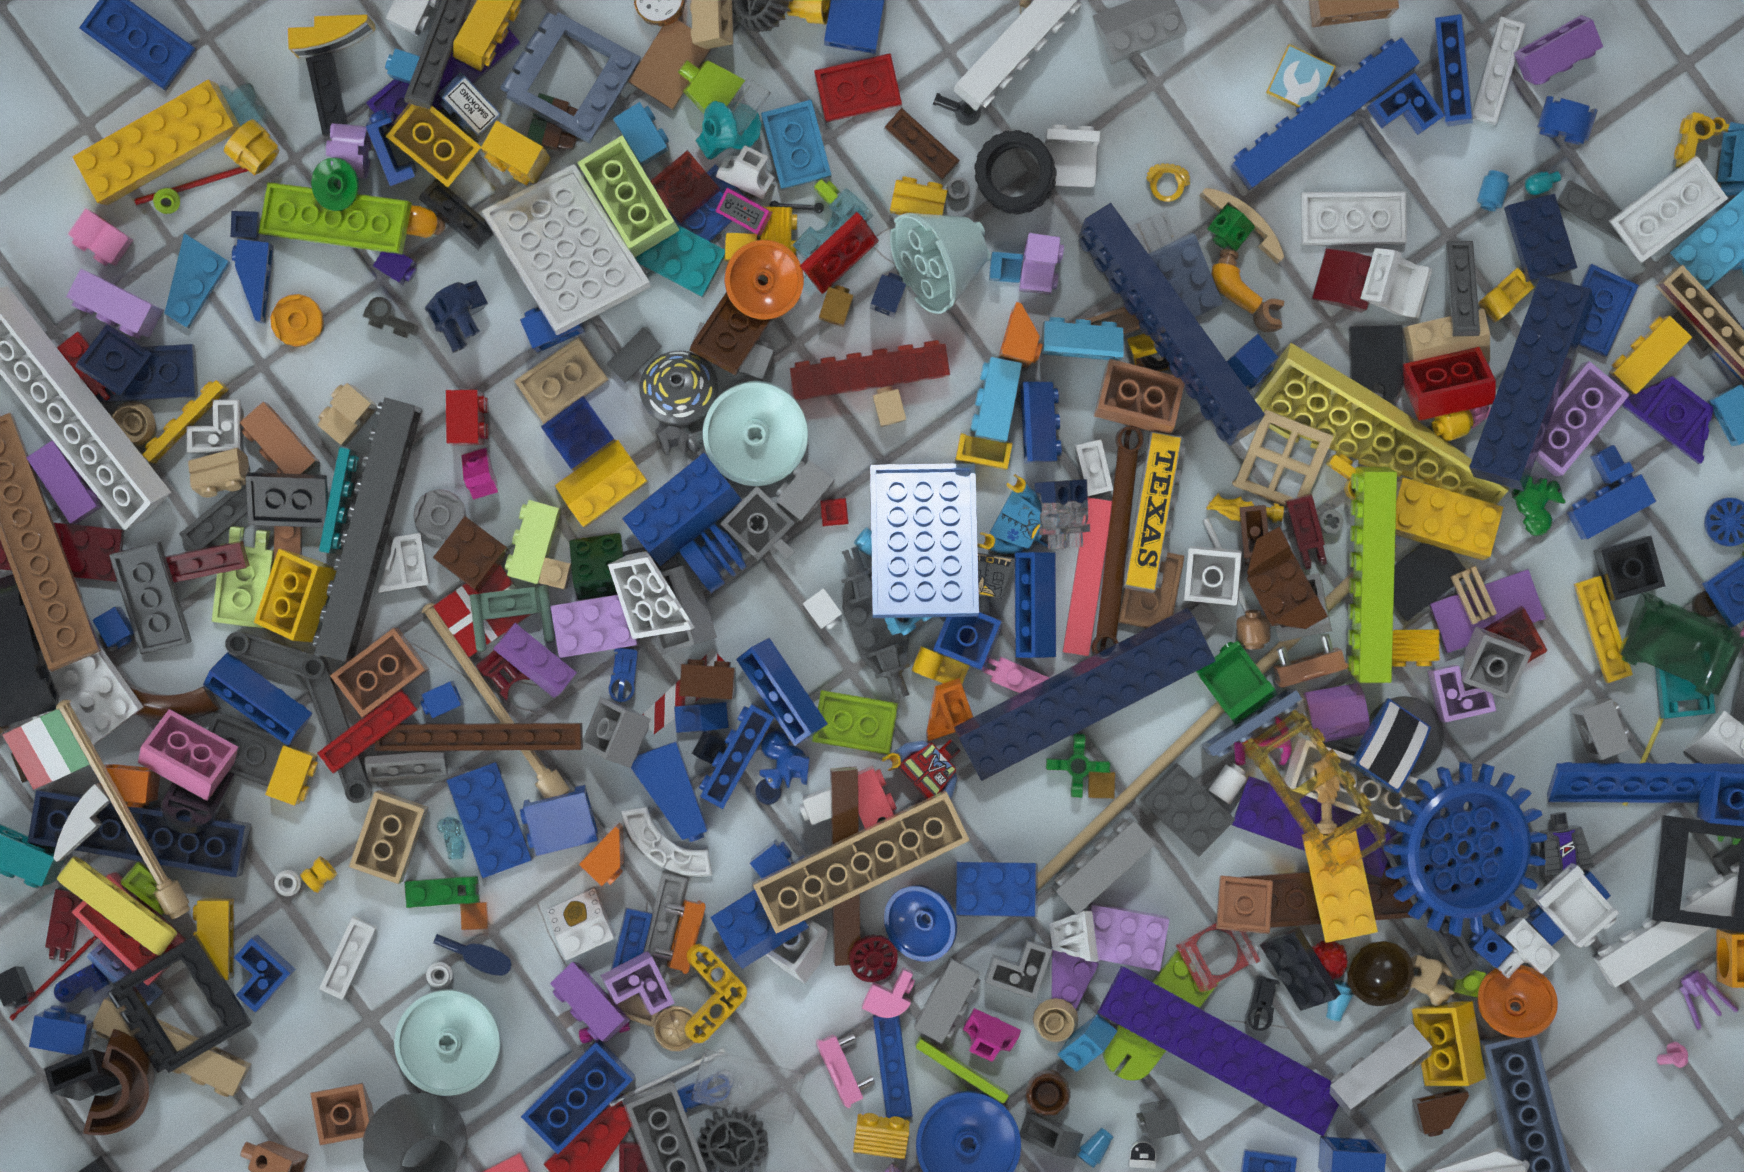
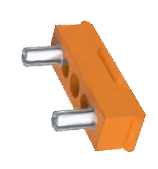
(685, 934)

